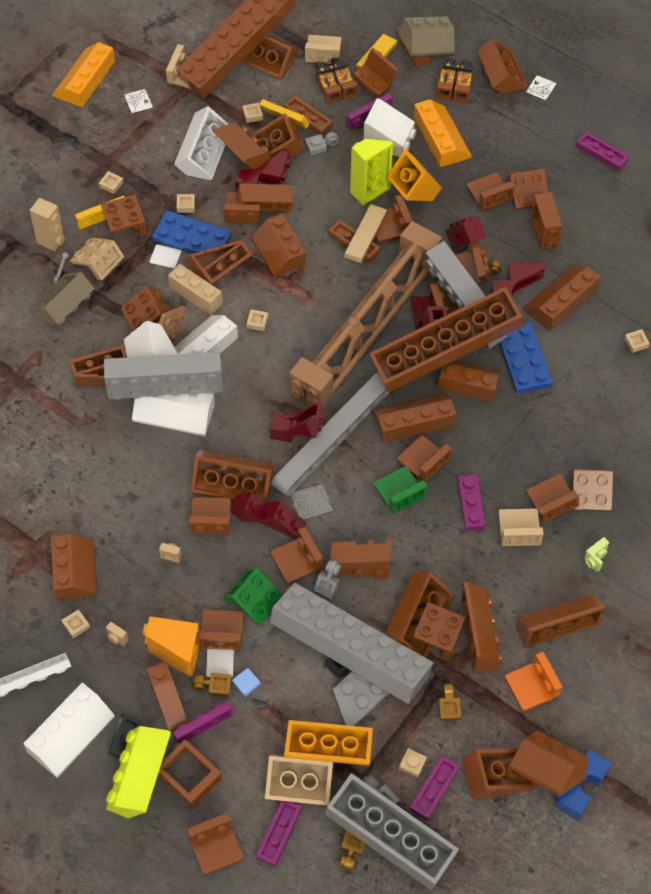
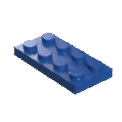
(189, 234)
(525, 360)

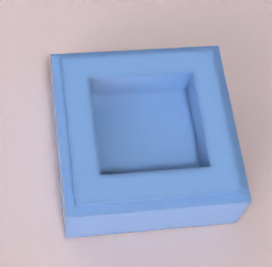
(246, 682)

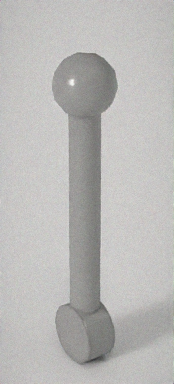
(65, 255)

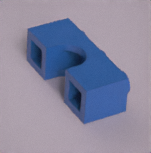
(575, 800)

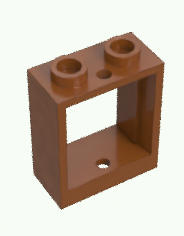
(546, 220)
(202, 788)

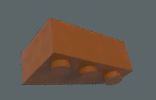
(218, 261)
(90, 368)
(363, 559)

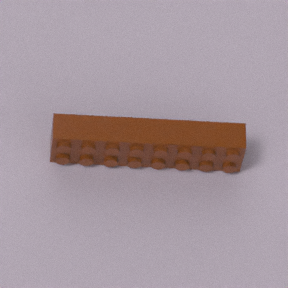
(231, 43)
(447, 339)

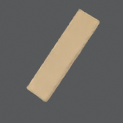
(365, 233)

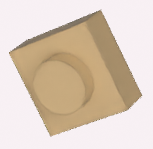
(252, 112)
(111, 182)
(185, 203)
(257, 320)
(636, 341)
(170, 552)
(75, 623)
(116, 634)
(412, 763)

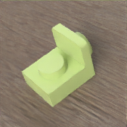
(595, 553)

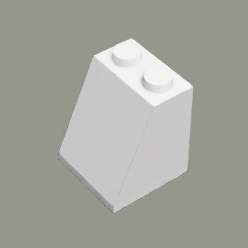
(389, 125)
(148, 341)

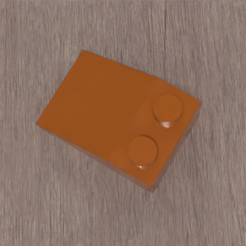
(280, 135)
(490, 774)

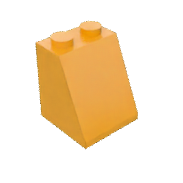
(413, 179)
(173, 642)

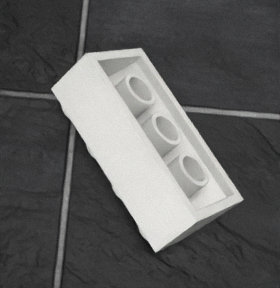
(201, 146)
(211, 336)
(179, 413)
(69, 730)

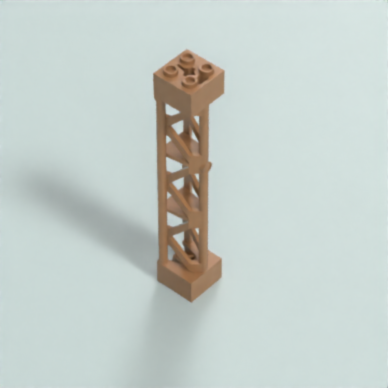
(314, 380)

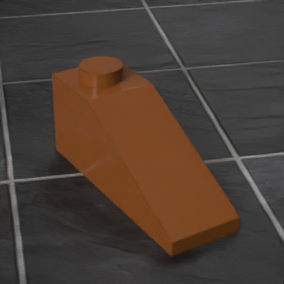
(166, 696)

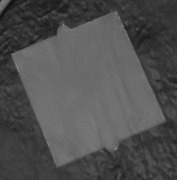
(311, 502)

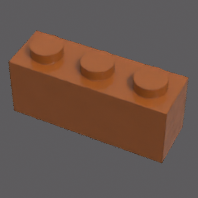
(269, 197)

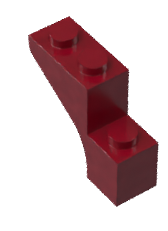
(272, 172)
(520, 276)
(425, 311)
(303, 423)
(272, 514)

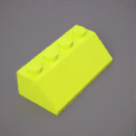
(369, 167)
(137, 771)

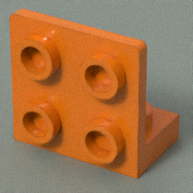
(534, 683)

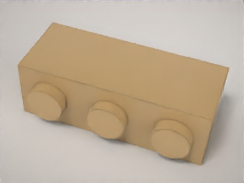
(47, 224)
(195, 289)

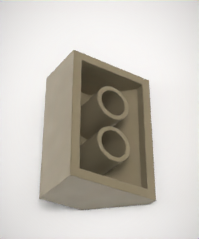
(428, 36)
(62, 298)

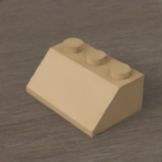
(299, 780)

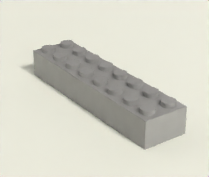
(351, 642)

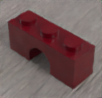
(465, 232)

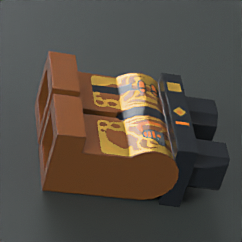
(456, 75)
(335, 80)

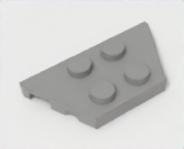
(357, 698)

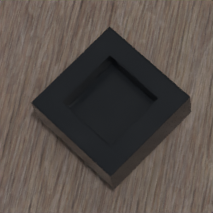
(336, 668)

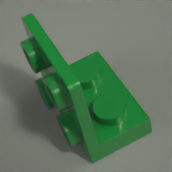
(400, 489)
(254, 595)

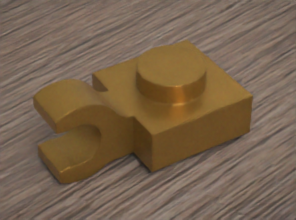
(449, 706)

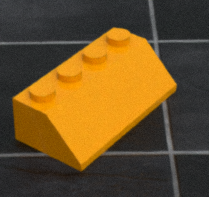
(85, 74)
(440, 133)
(328, 742)

